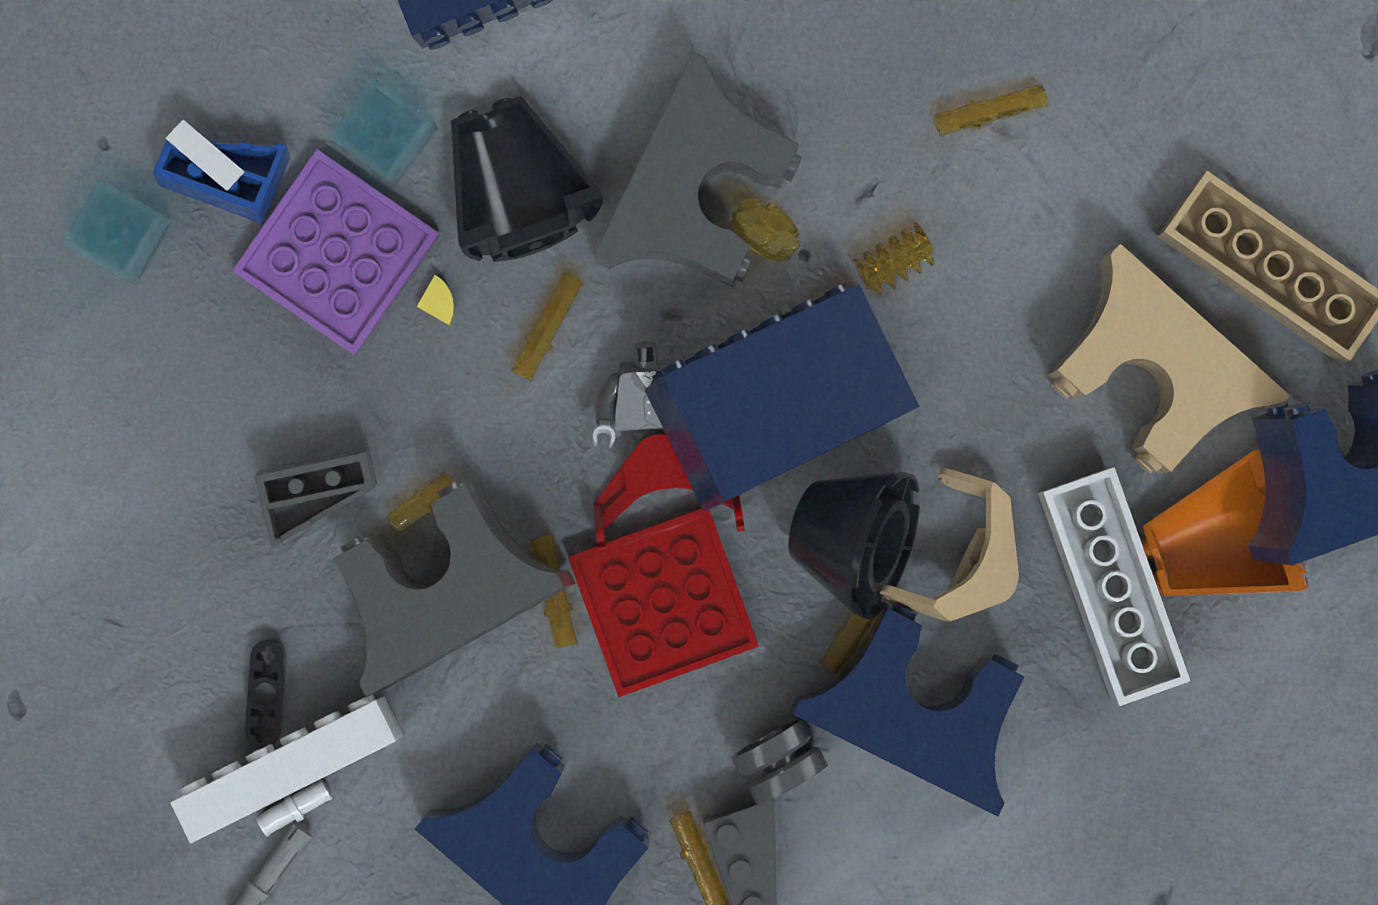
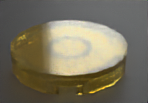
(766, 229)

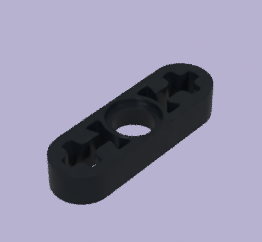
(272, 722)

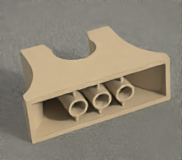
(1194, 365)

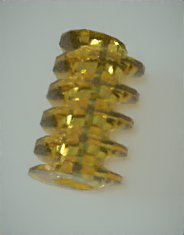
(896, 260)

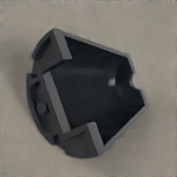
(515, 184)

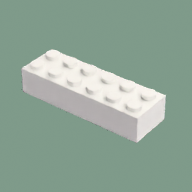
(1114, 587)
(280, 772)

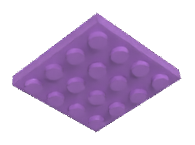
(336, 252)

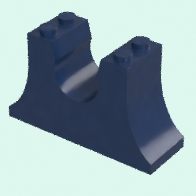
(1311, 491)
(940, 744)
(503, 852)

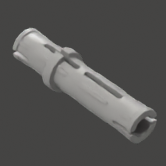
(260, 888)

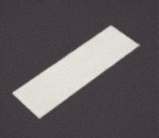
(204, 155)

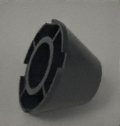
(856, 536)

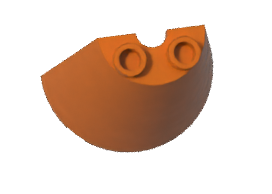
(1207, 536)

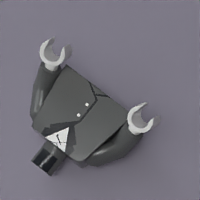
(624, 397)

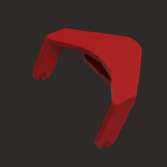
(647, 469)

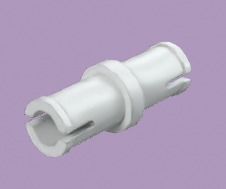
(293, 807)

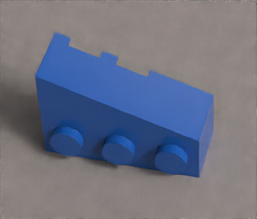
(247, 197)

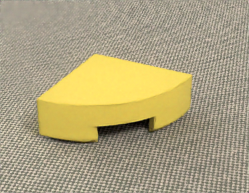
(438, 301)

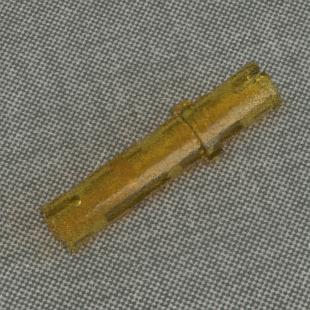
(996, 108)
(528, 361)
(564, 634)
(695, 852)

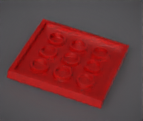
(663, 602)

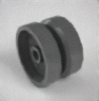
(777, 756)

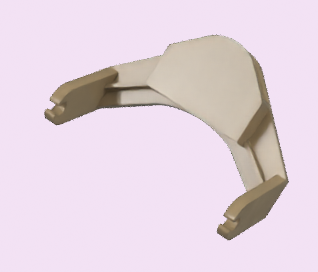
(988, 567)

